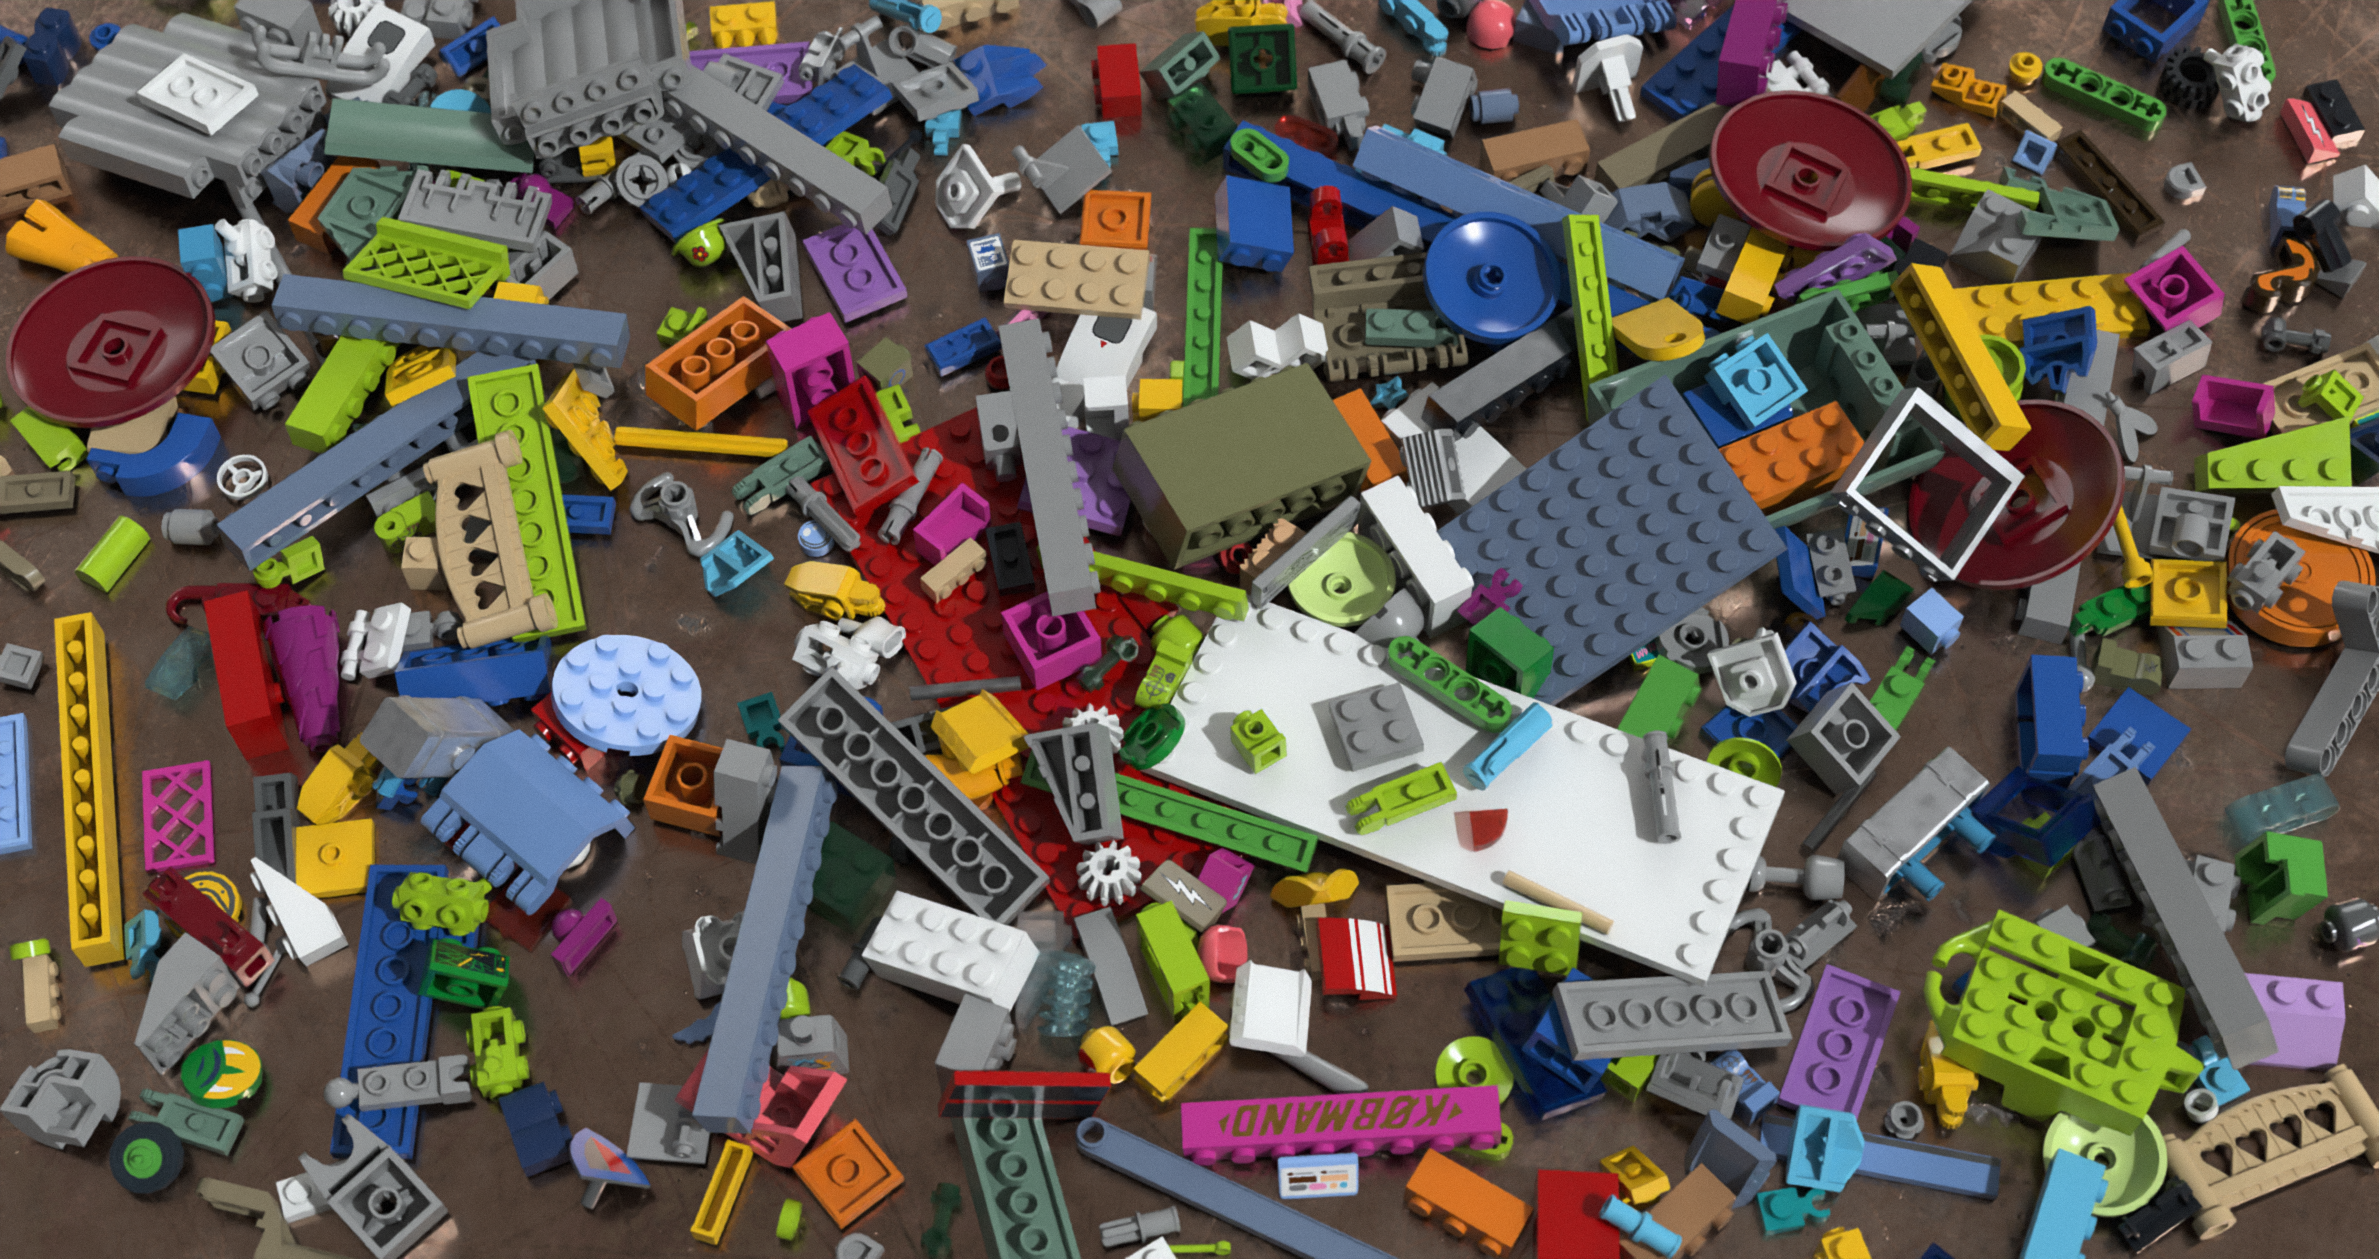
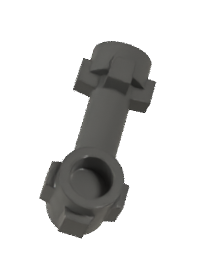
(422, 78)
(2276, 336)

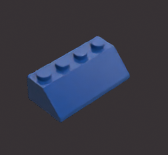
(486, 672)

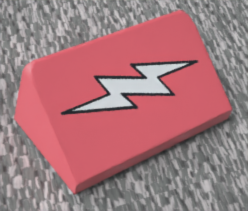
(2308, 131)

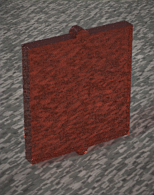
(518, 925)

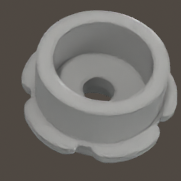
(1904, 1110)

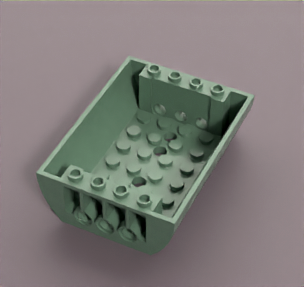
(1833, 362)

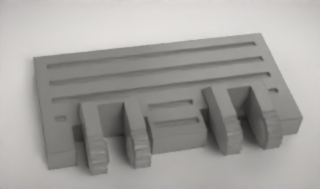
(477, 209)

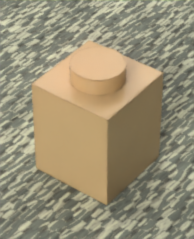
(422, 564)

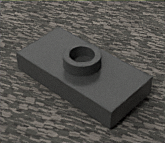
(10, 56)

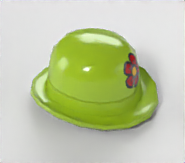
(702, 244)

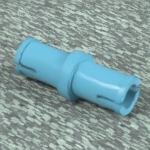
(1640, 1226)

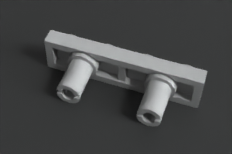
(405, 487)

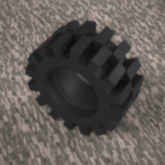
(2184, 89)

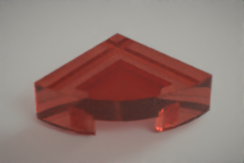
(1487, 827)

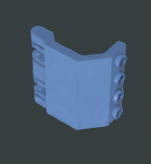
(1604, 19)
(522, 814)

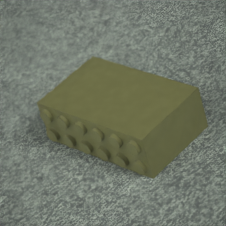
(1239, 464)

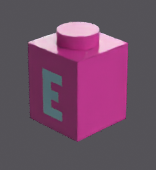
(1226, 875)

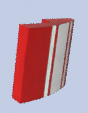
(1355, 958)

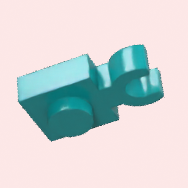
(761, 720)
(1784, 1212)

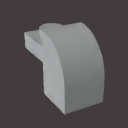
(1583, 197)

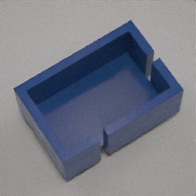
(2054, 742)

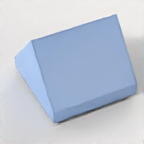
(2034, 152)

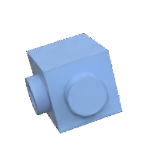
(1932, 621)

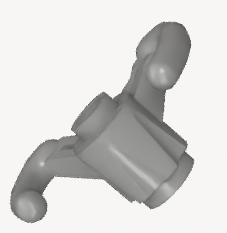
(678, 511)
(1770, 953)

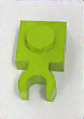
(856, 151)

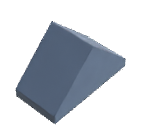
(1532, 32)

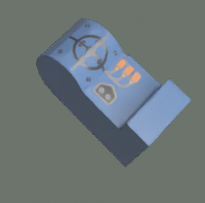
(1755, 1095)

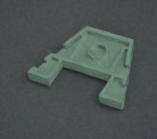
(2065, 212)

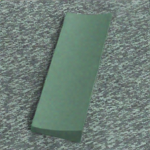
(422, 136)
(1015, 1188)

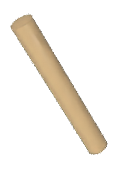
(1556, 900)

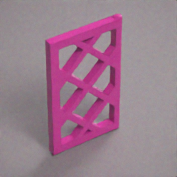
(152, 803)

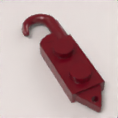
(267, 600)

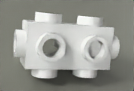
(2240, 81)
(248, 258)
(847, 656)

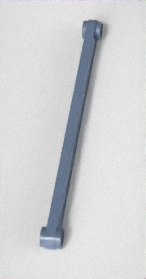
(1219, 1195)

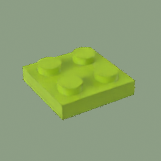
(1539, 937)

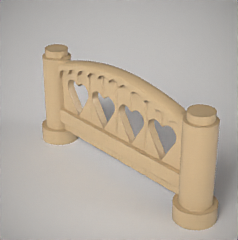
(516, 607)
(2354, 1134)

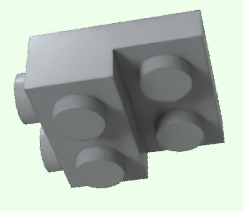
(443, 17)
(261, 361)
(2218, 885)

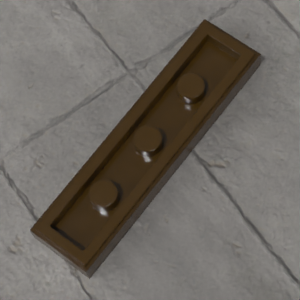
(2106, 182)

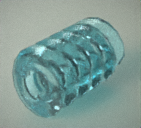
(1068, 996)

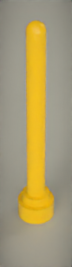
(2135, 570)

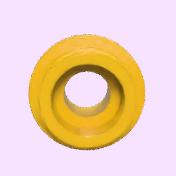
(2025, 67)

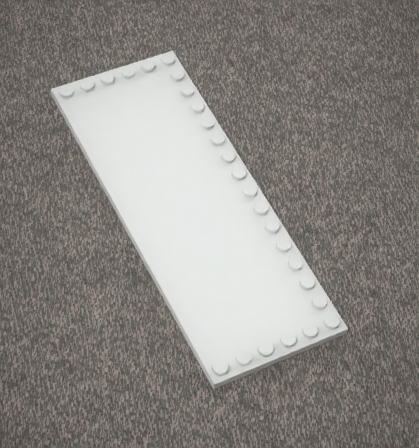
(1572, 799)

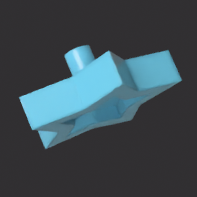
(1389, 394)

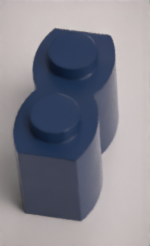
(52, 46)
(536, 1128)

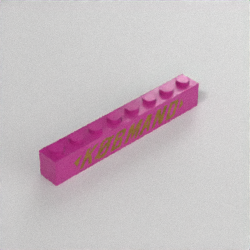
(1341, 1124)

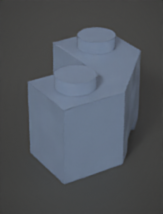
(1652, 209)

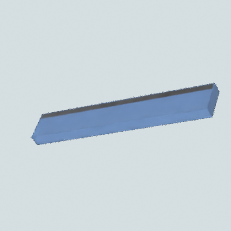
(1906, 1161)

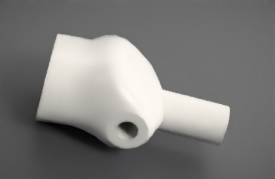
(883, 636)

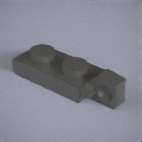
(901, 186)

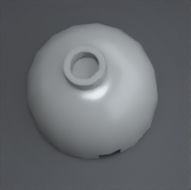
(1397, 618)

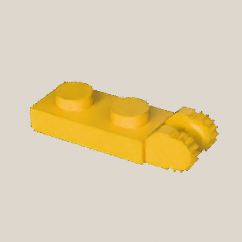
(1941, 146)

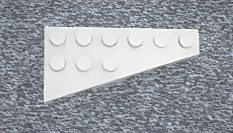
(2332, 512)

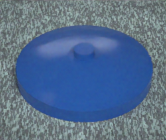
(1491, 277)

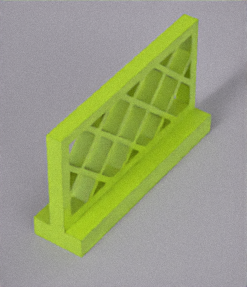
(429, 249)

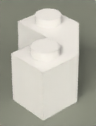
(2357, 197)
(1262, 351)

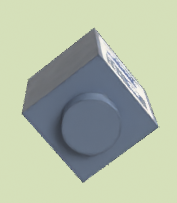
(988, 262)

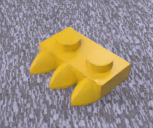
(743, 24)

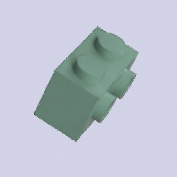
(1180, 65)

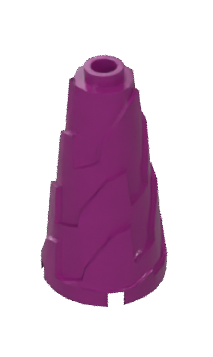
(306, 659)

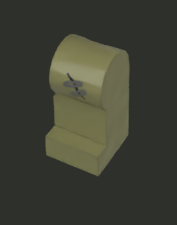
(2126, 668)

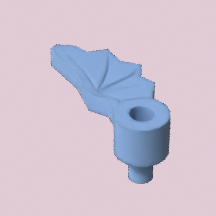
(700, 1029)

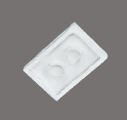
(197, 94)

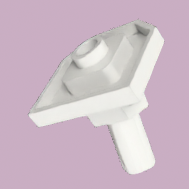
(1610, 66)
(968, 190)
(1754, 673)

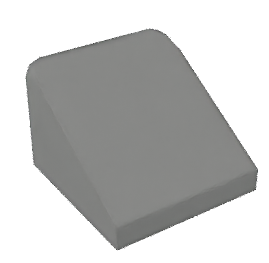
(2341, 279)

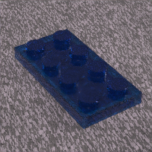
(1509, 1009)

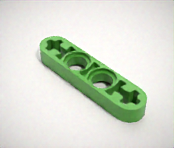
(2252, 37)
(2106, 89)
(1453, 679)

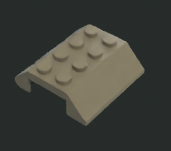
(1340, 302)

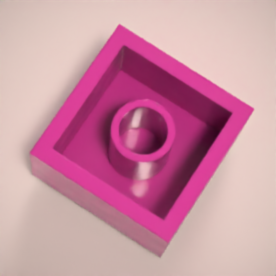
(1050, 644)

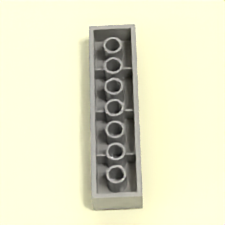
(913, 799)
(2183, 921)

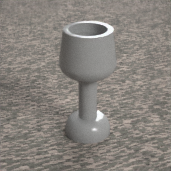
(1820, 877)

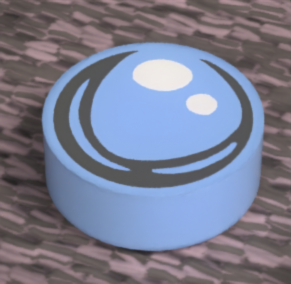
(814, 539)

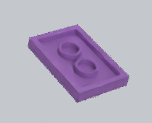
(1851, 261)
(854, 270)

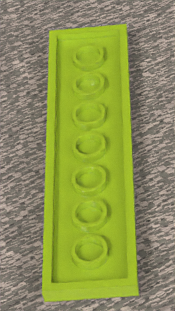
(515, 402)

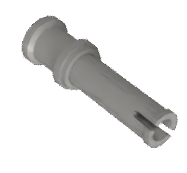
(1352, 43)

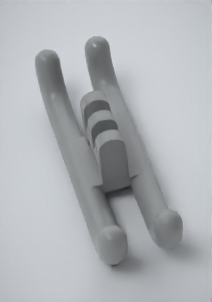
(320, 59)

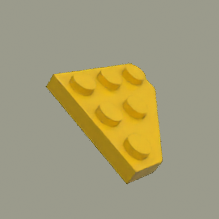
(577, 417)

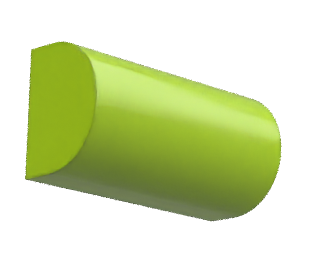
(112, 554)

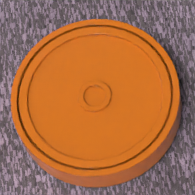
(2305, 609)

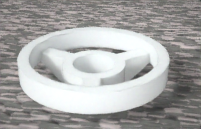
(240, 488)

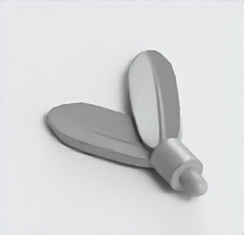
(2128, 423)

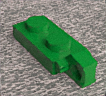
(2112, 611)

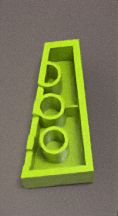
(2300, 457)

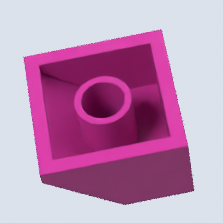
(2177, 290)

